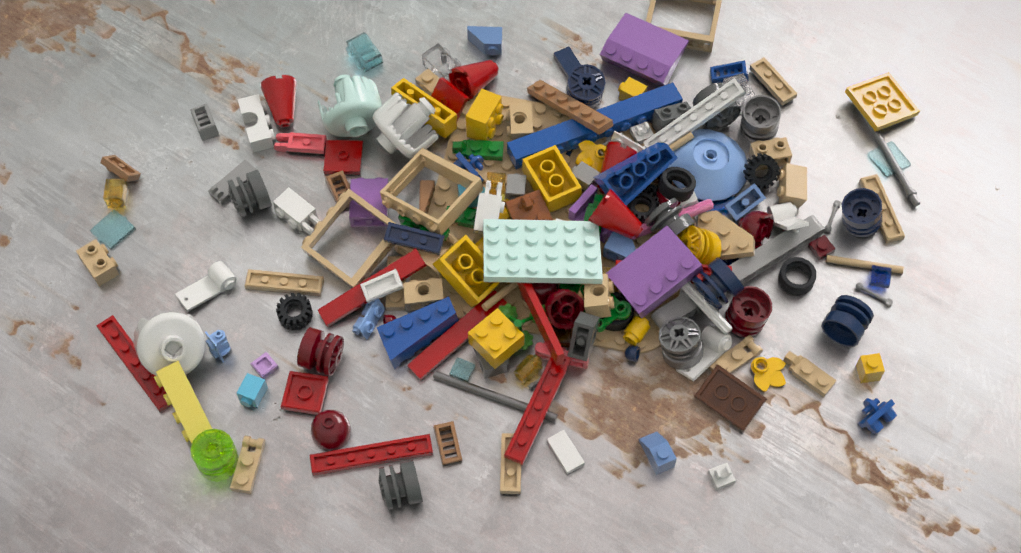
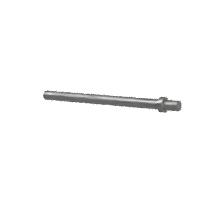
(910, 192)
(487, 393)

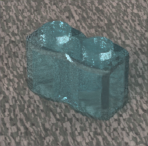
(364, 52)

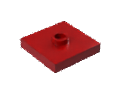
(450, 96)
(344, 156)
(304, 392)

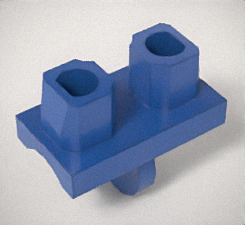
(476, 162)
(883, 409)

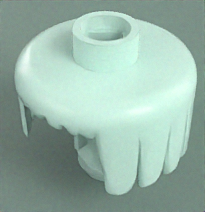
(354, 107)

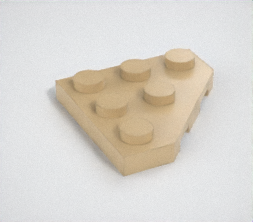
(734, 239)

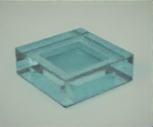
(462, 369)

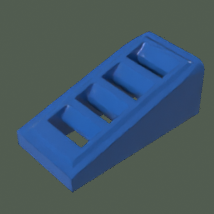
(737, 67)

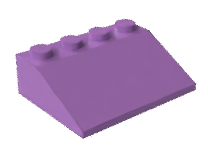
(644, 49)
(655, 271)

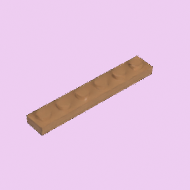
(570, 107)

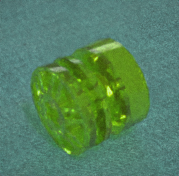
(216, 465)

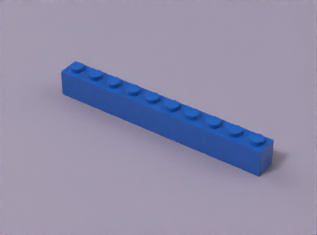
(571, 133)

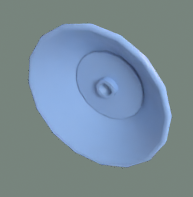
(714, 177)

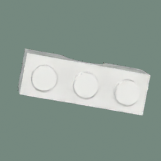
(253, 111)

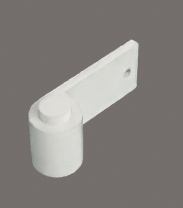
(785, 217)
(217, 281)
(714, 345)

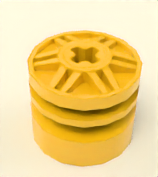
(702, 243)

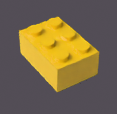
(553, 177)
(464, 270)

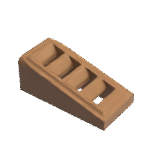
(334, 178)
(427, 190)
(443, 427)

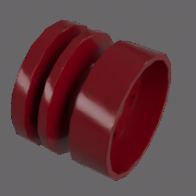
(749, 311)
(320, 351)

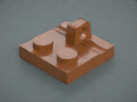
(528, 207)

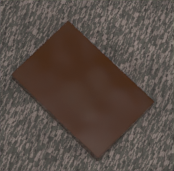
(730, 397)

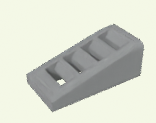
(204, 122)

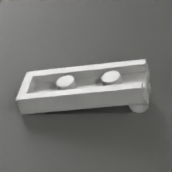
(221, 189)

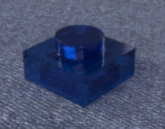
(880, 276)

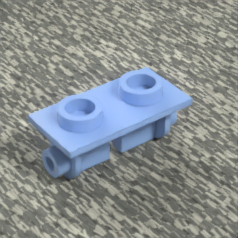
(372, 313)
(218, 344)

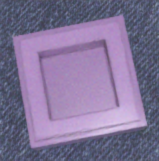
(264, 365)

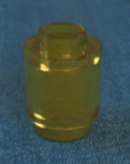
(528, 368)

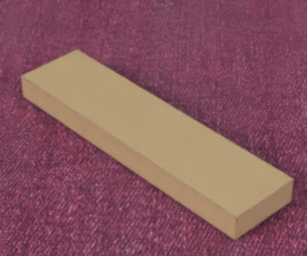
(890, 225)
(284, 282)

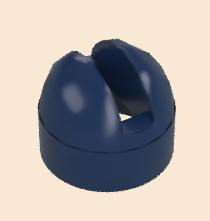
(632, 353)

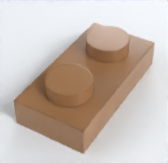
(120, 168)

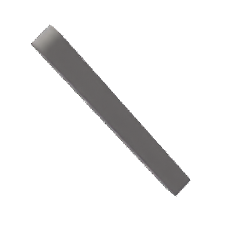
(748, 267)

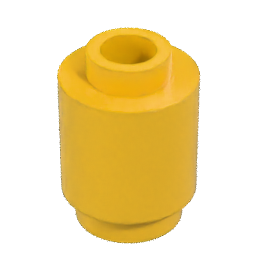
(636, 330)

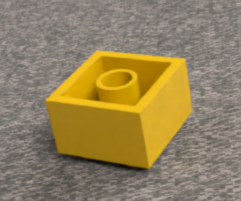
(484, 116)
(496, 338)

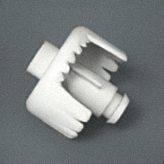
(403, 124)
(169, 339)

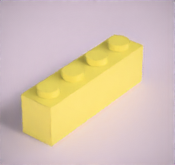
(182, 397)

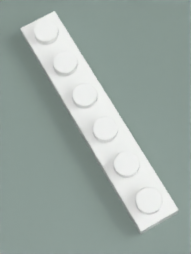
(698, 114)

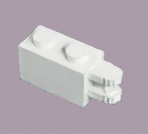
(488, 206)
(296, 211)

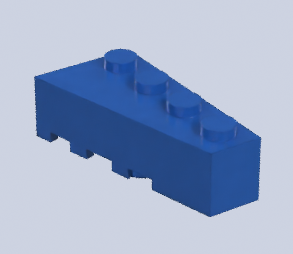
(636, 172)
(416, 330)

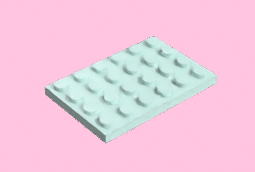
(541, 251)

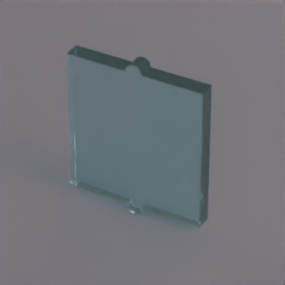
(882, 163)
(112, 229)

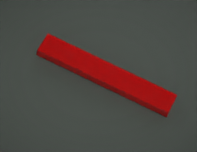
(355, 297)
(542, 322)
(451, 339)
(124, 348)
(536, 410)
(371, 454)

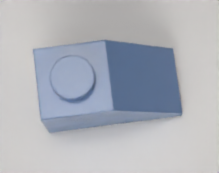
(486, 39)
(745, 202)
(618, 247)
(658, 452)

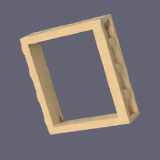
(696, 40)
(442, 167)
(322, 226)

